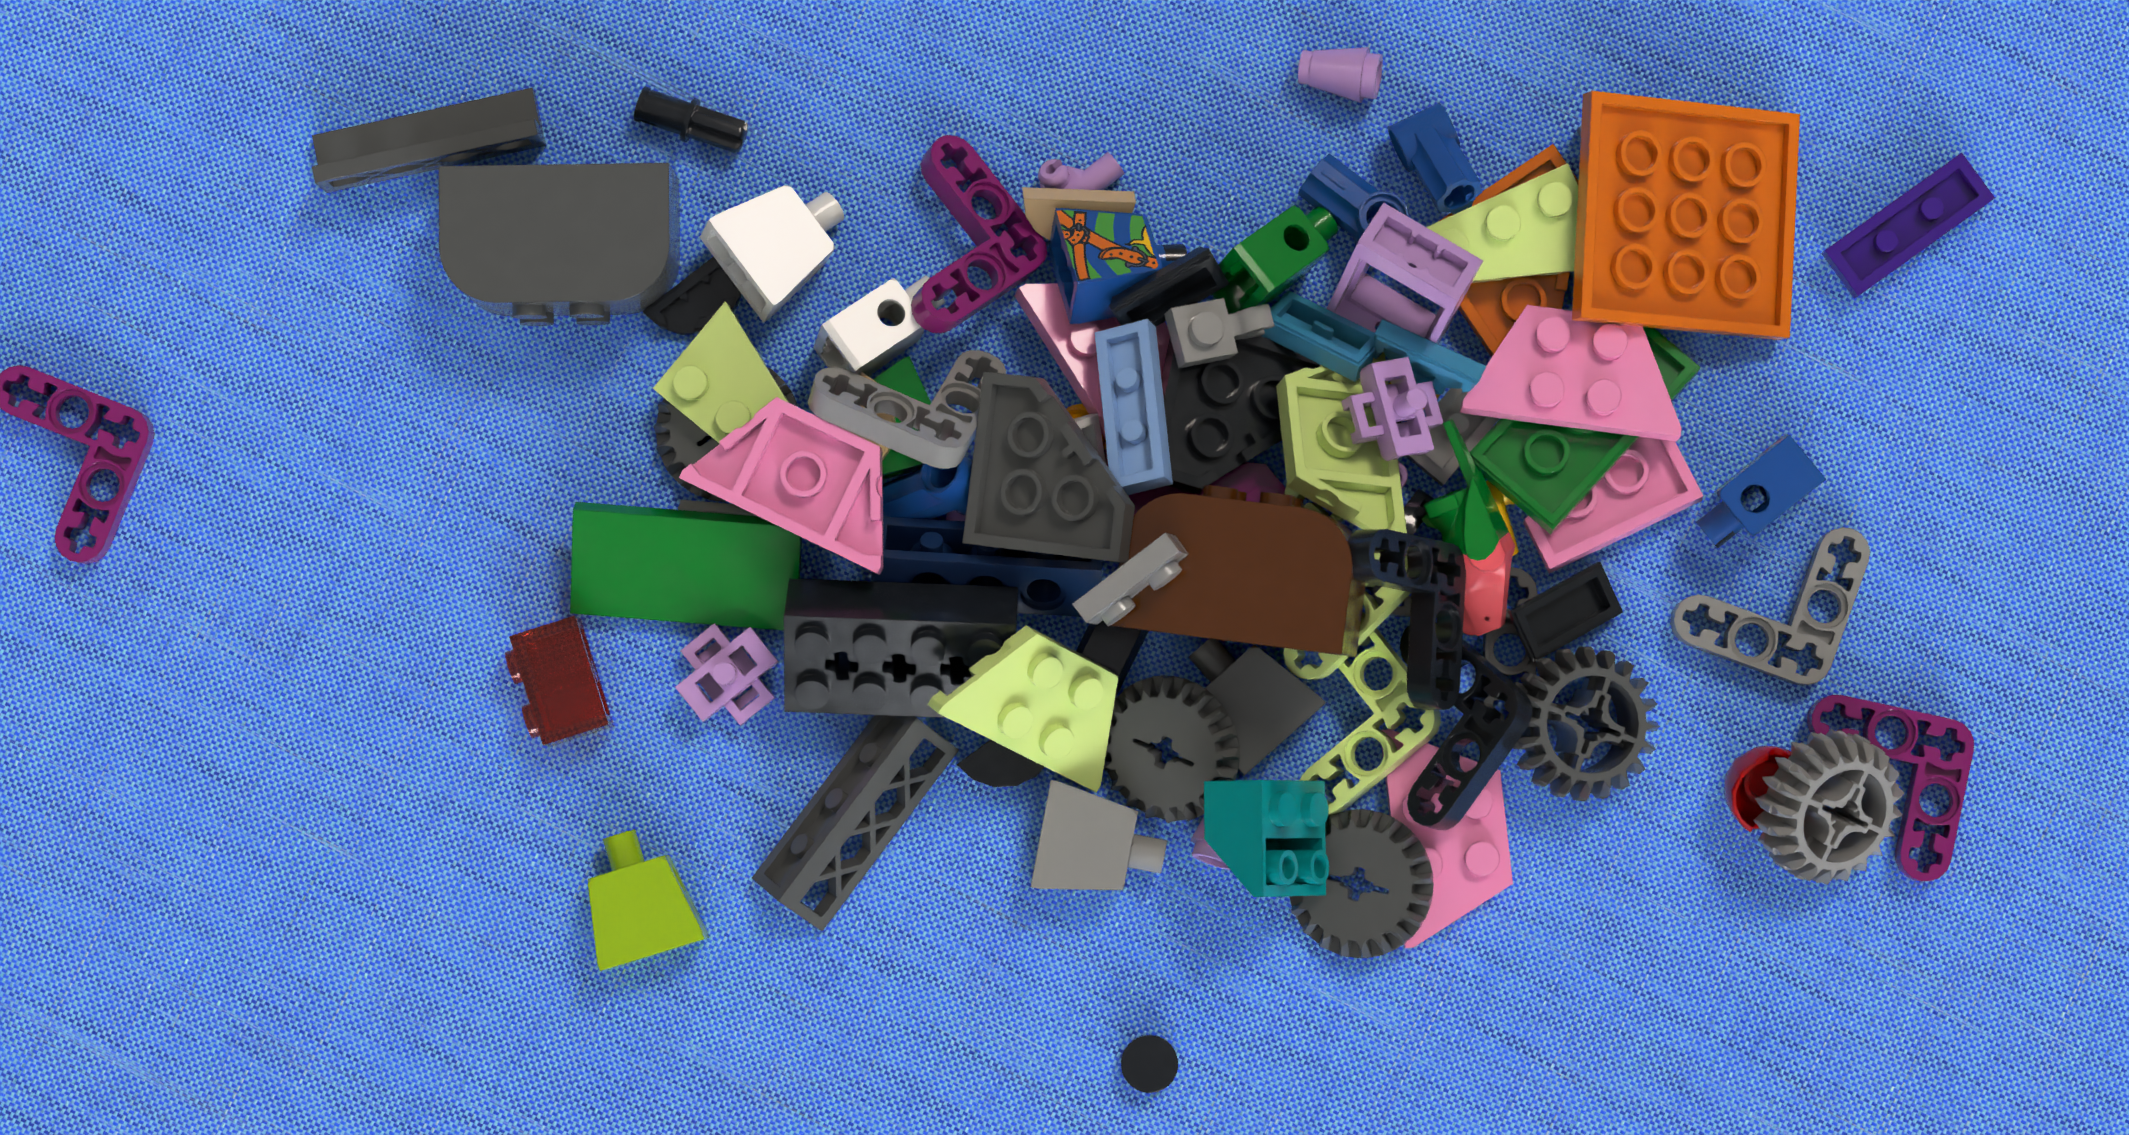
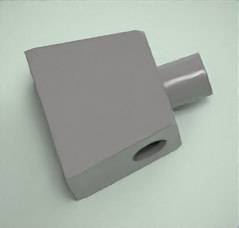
(1090, 843)

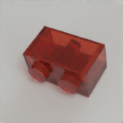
(559, 682)

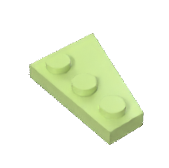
(1520, 230)
(719, 378)

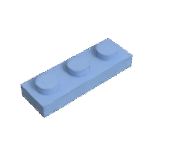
(1133, 406)

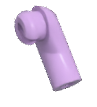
(1095, 177)

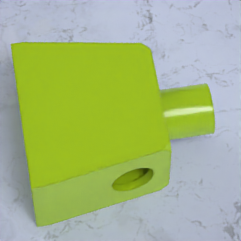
(639, 905)

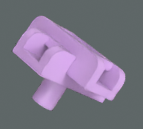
(1391, 404)
(727, 674)

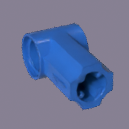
(1432, 149)
(1346, 196)
(928, 492)

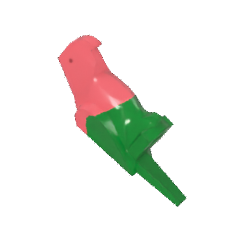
(1477, 527)

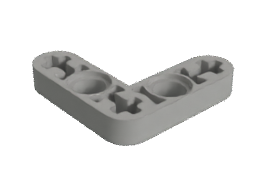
(942, 431)
(1801, 628)

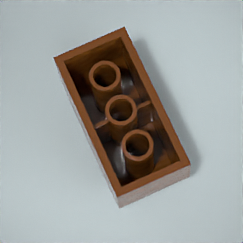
(1251, 572)

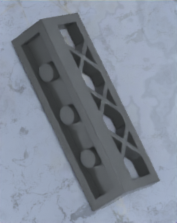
(427, 140)
(847, 808)

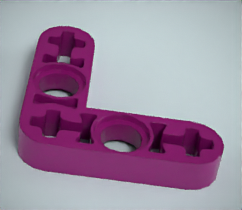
(991, 252)
(102, 455)
(1926, 770)

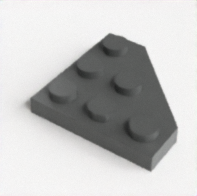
(1040, 478)

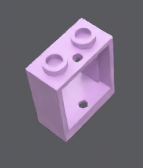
(1413, 258)

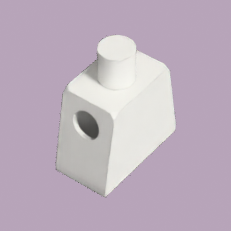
(773, 245)
(859, 339)

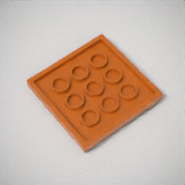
(1685, 216)

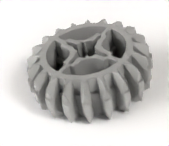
(1833, 772)

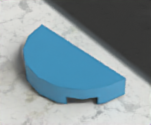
(1428, 359)

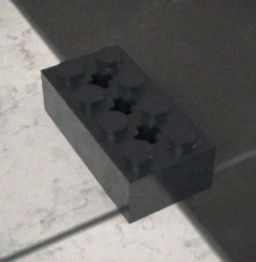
(887, 643)

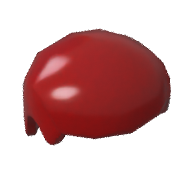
(1745, 782)

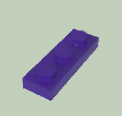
(1908, 225)

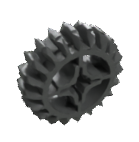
(1602, 682)

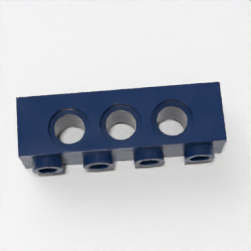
(935, 554)

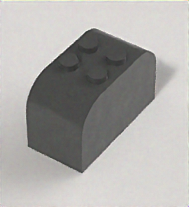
(560, 238)

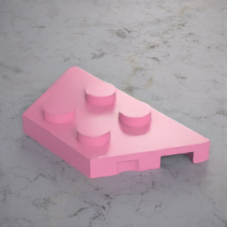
(1074, 344)
(1575, 377)
(802, 479)
(1466, 860)

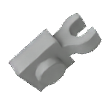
(1208, 333)

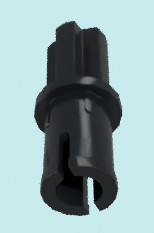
(690, 120)

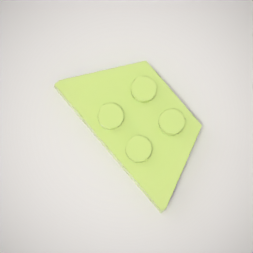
(1325, 462)
(1039, 704)

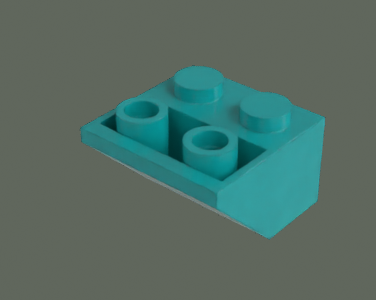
(1270, 834)

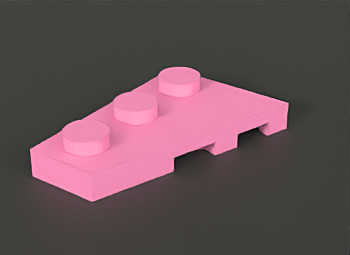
(1635, 493)

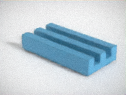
(1321, 335)

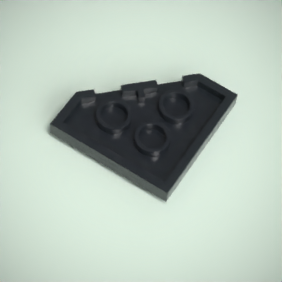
(1224, 409)

